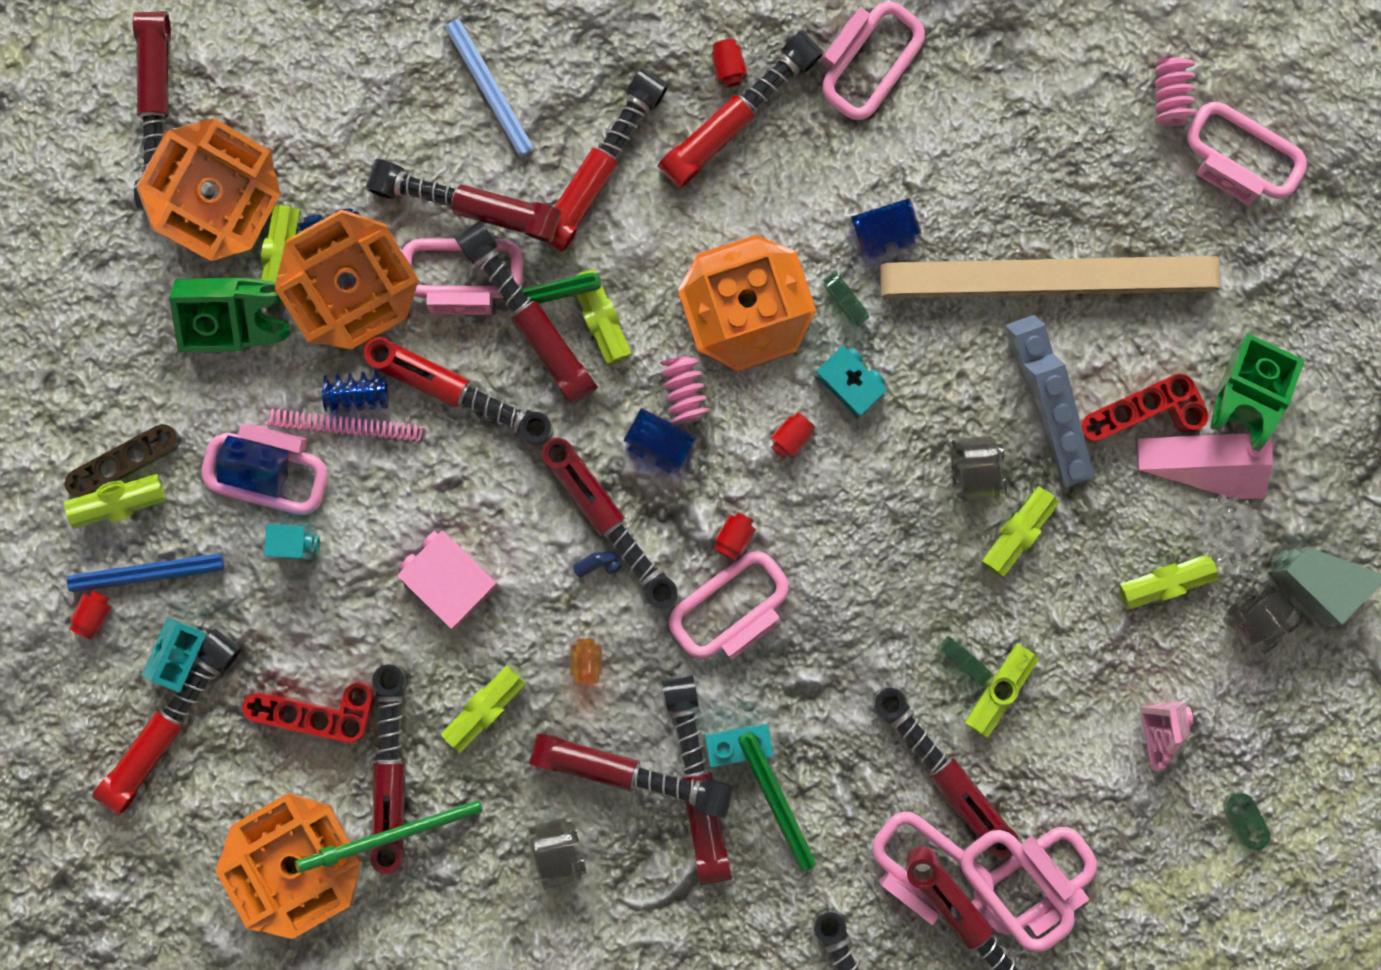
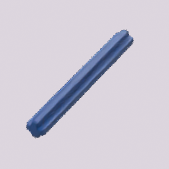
(145, 572)

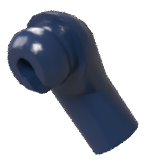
(596, 560)

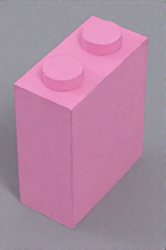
(446, 578)

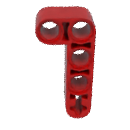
(1137, 412)
(307, 712)

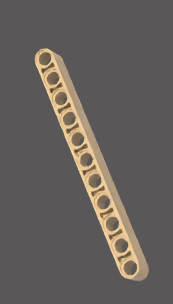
(1050, 277)

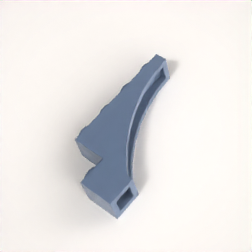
(1053, 398)

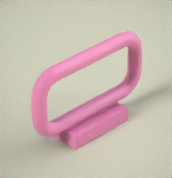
(849, 43)
(1230, 175)
(462, 299)
(294, 444)
(746, 630)
(1042, 871)
(895, 877)
(1044, 913)

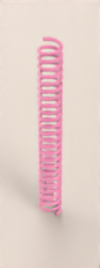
(352, 429)

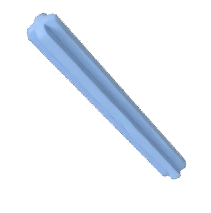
(489, 88)

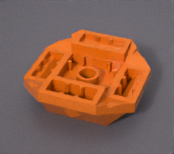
(242, 184)
(337, 311)
(739, 334)
(256, 871)

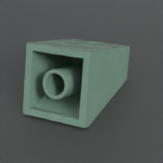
(1324, 584)

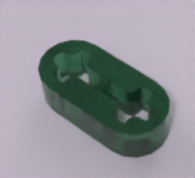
(845, 299)
(965, 661)
(1253, 817)

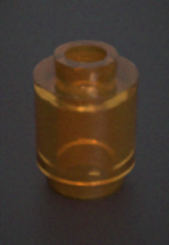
(585, 661)

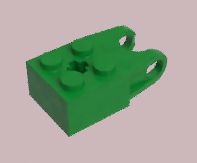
(224, 314)
(1256, 388)

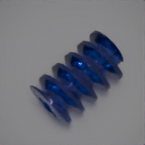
(356, 392)

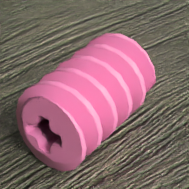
(1173, 91)
(684, 390)

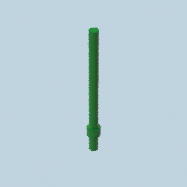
(329, 855)

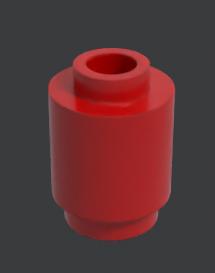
(728, 63)
(792, 436)
(734, 536)
(90, 614)

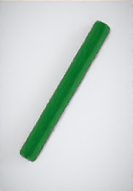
(776, 801)

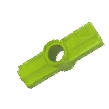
(282, 227)
(604, 324)
(114, 501)
(1020, 531)
(1168, 582)
(1013, 673)
(483, 709)

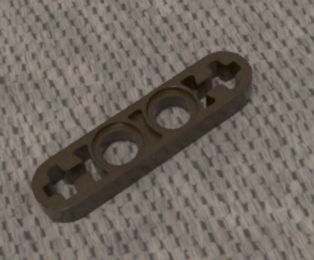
(120, 456)

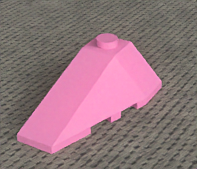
(1210, 463)
(1165, 731)

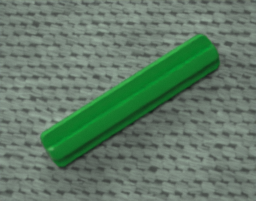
(563, 288)

